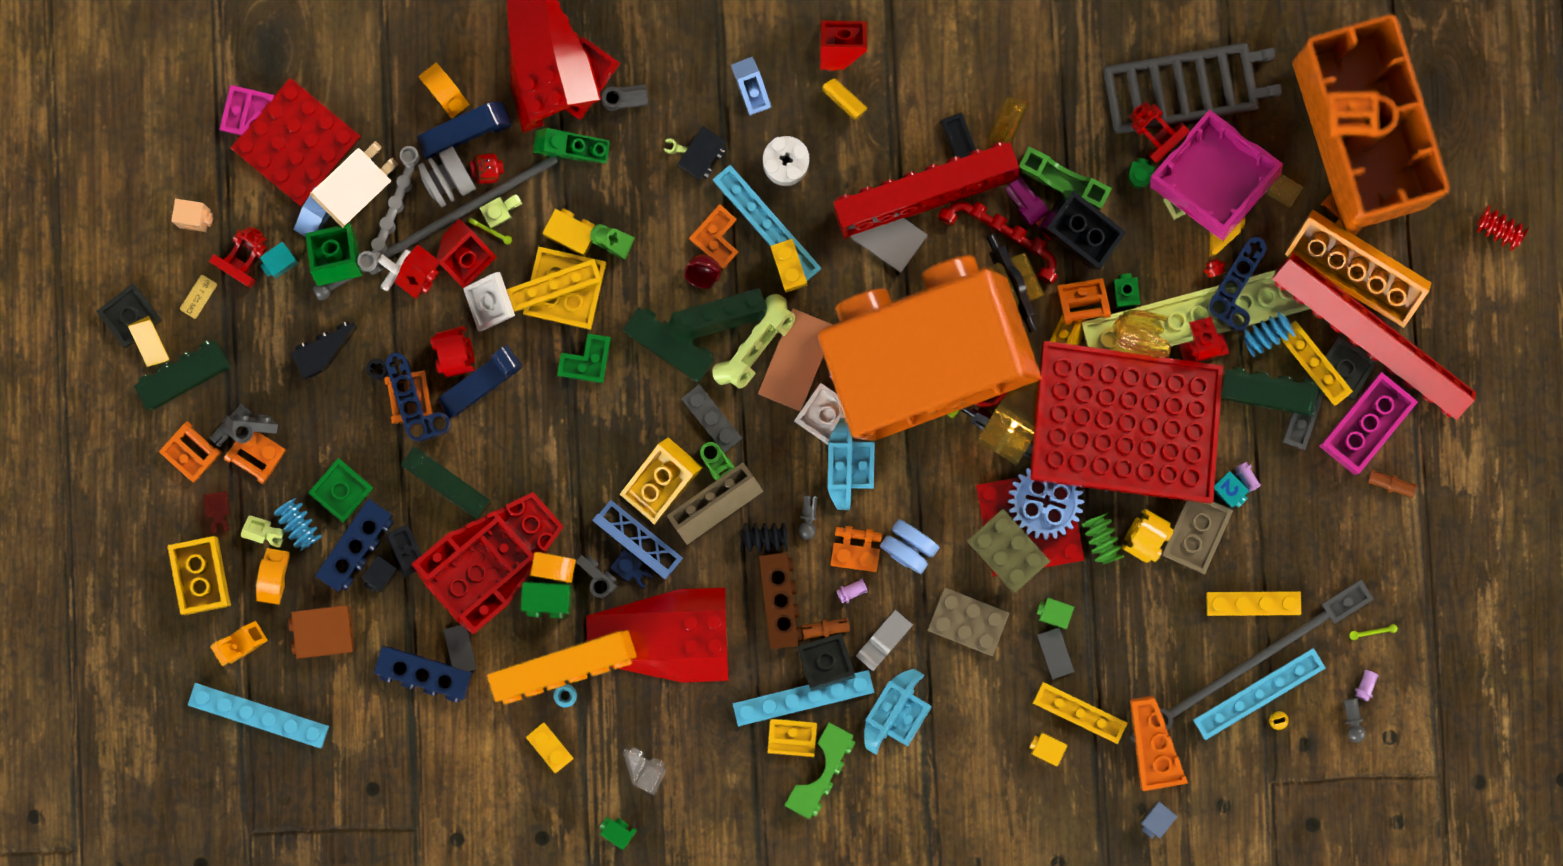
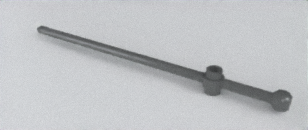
(323, 292)

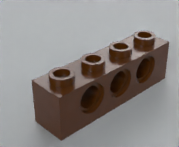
(777, 637)

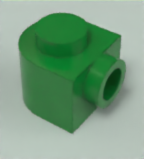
(1140, 173)

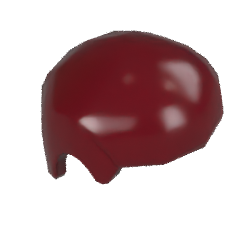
(702, 271)

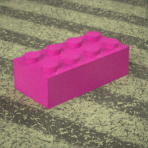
(1368, 423)

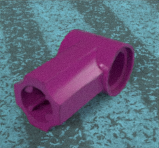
(1030, 206)

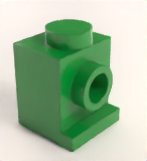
(1122, 299)
(617, 832)

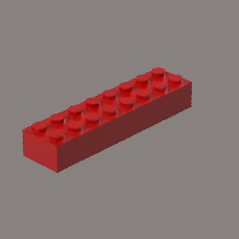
(927, 189)

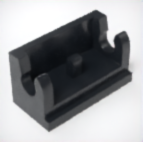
(403, 549)

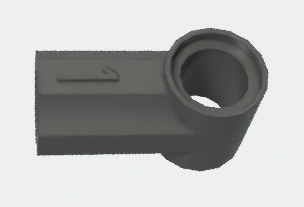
(628, 97)

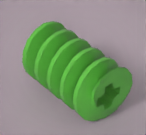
(1102, 539)

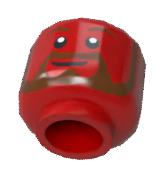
(486, 168)

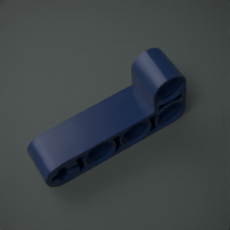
(464, 128)
(1239, 280)
(480, 382)
(412, 395)

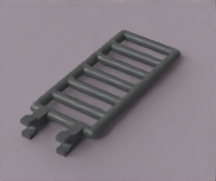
(1176, 60)

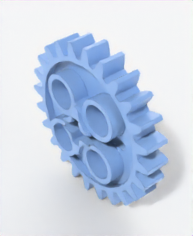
(1040, 522)

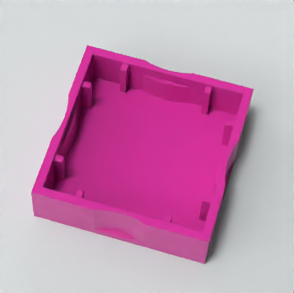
(1216, 175)

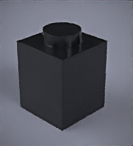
(379, 574)

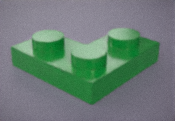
(590, 366)

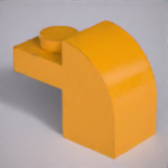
(444, 90)
(553, 567)
(272, 576)
(239, 643)

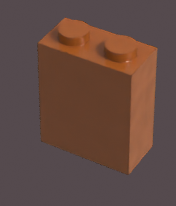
(321, 632)

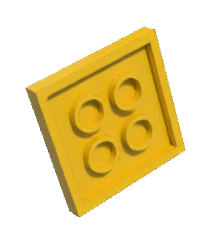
(572, 308)

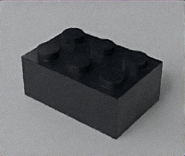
(1082, 229)

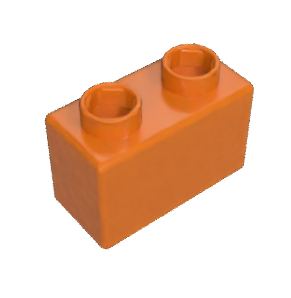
(1371, 174)
(928, 350)

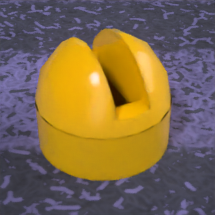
(1278, 715)

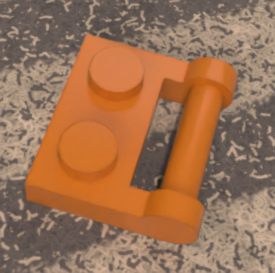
(1353, 106)
(1083, 294)
(423, 391)
(262, 449)
(184, 457)

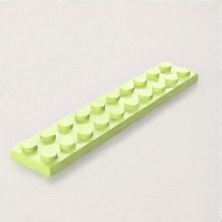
(1259, 298)

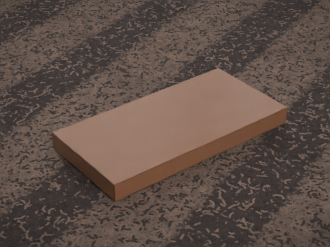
(795, 362)

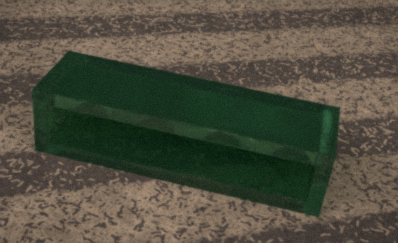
(717, 315)
(661, 341)
(182, 375)
(1270, 392)
(446, 483)

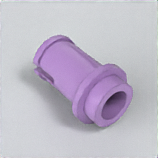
(1247, 476)
(851, 591)
(1366, 685)

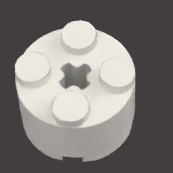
(779, 149)

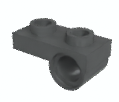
(262, 423)
(590, 567)

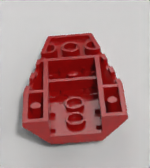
(546, 62)
(487, 560)
(673, 634)

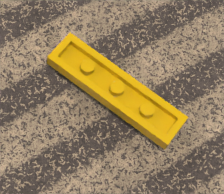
(554, 285)
(1317, 365)
(1253, 603)
(1080, 713)

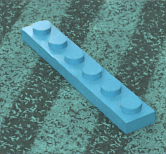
(761, 216)
(1259, 694)
(800, 699)
(258, 715)

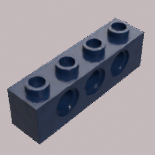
(329, 572)
(386, 670)

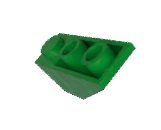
(570, 146)

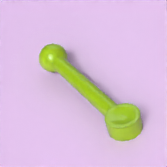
(506, 239)
(1353, 635)

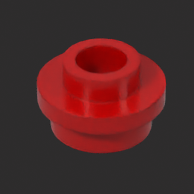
(1214, 268)

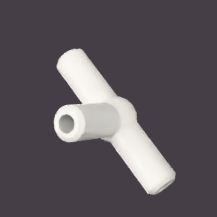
(392, 267)

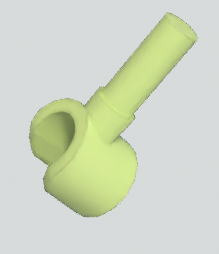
(677, 148)

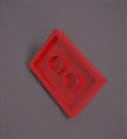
(603, 69)

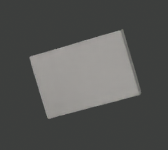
(892, 242)

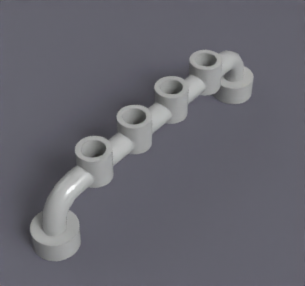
(368, 260)

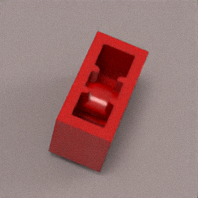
(417, 272)

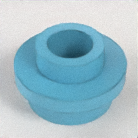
(565, 703)

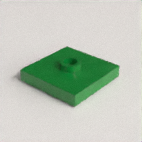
(341, 490)

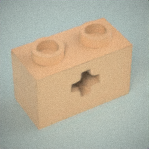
(191, 215)

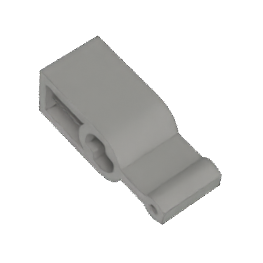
(884, 640)

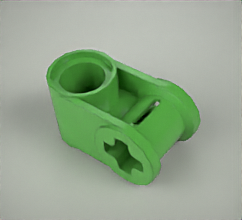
(612, 240)
(717, 464)

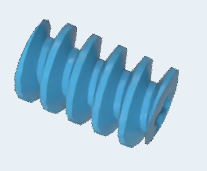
(1267, 334)
(297, 524)

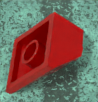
(842, 43)
(463, 254)

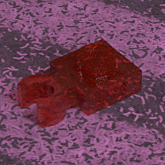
(217, 507)

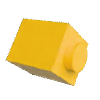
(1047, 748)

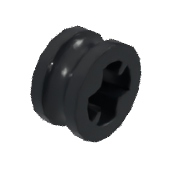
(376, 376)

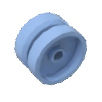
(911, 544)

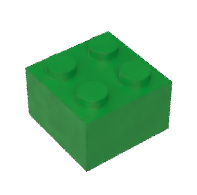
(333, 254)
(546, 598)

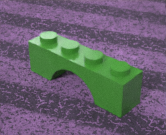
(1051, 174)
(805, 798)

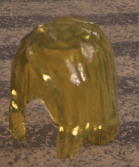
(1137, 333)

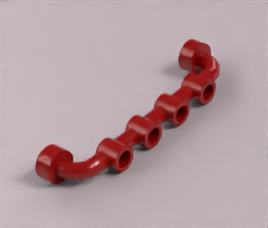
(1016, 235)

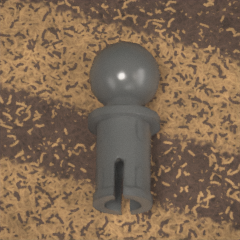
(807, 529)
(1356, 732)

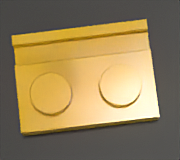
(792, 737)

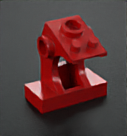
(1165, 138)
(251, 239)
(1205, 342)

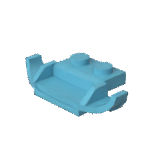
(848, 465)
(896, 712)

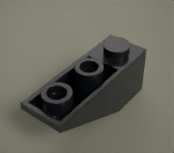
(320, 354)

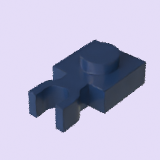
(628, 567)

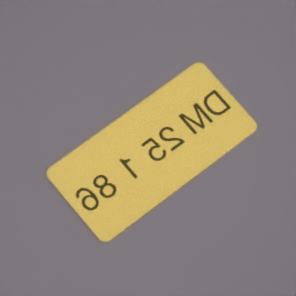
(198, 296)

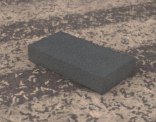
(460, 648)
(1055, 653)

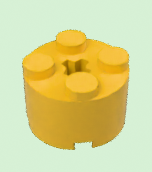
(1147, 536)

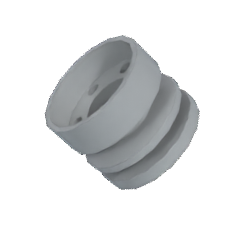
(446, 177)

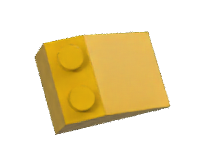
(661, 480)

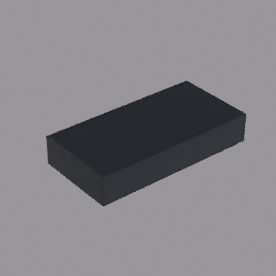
(958, 135)

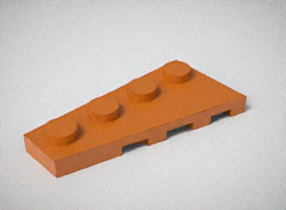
(1154, 748)

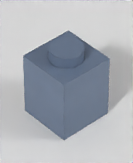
(1157, 820)

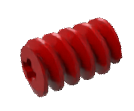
(1501, 228)

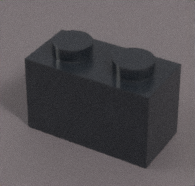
(701, 153)

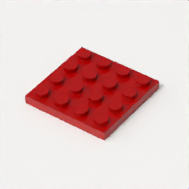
(296, 142)
(1060, 551)

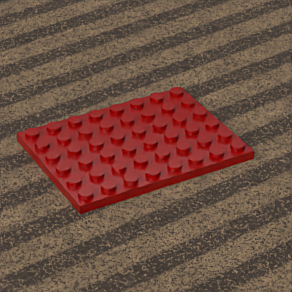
(1126, 422)

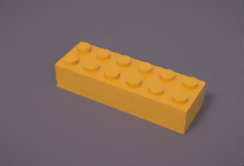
(1359, 268)
(556, 668)

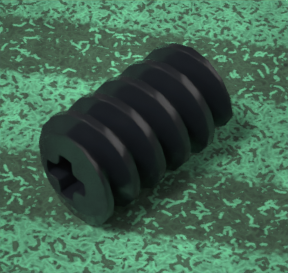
(764, 537)

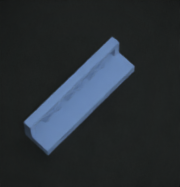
(632, 546)

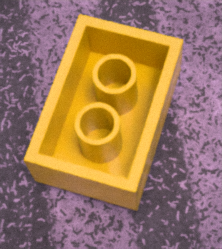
(199, 575)

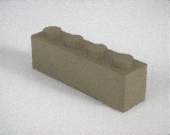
(714, 503)

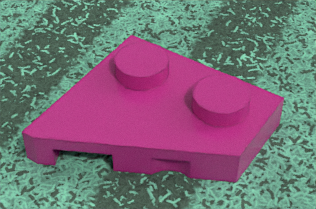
(242, 109)

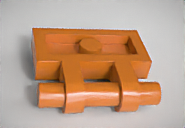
(853, 556)

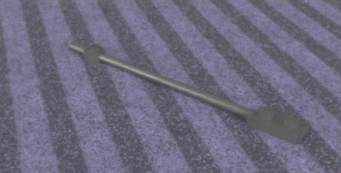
(1334, 609)

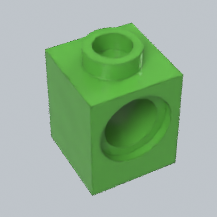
(1055, 613)

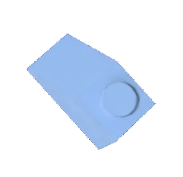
(751, 85)
(311, 217)

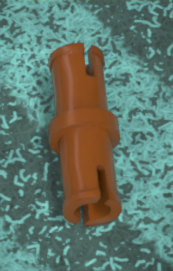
(1392, 484)
(825, 628)

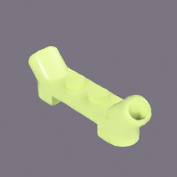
(776, 321)

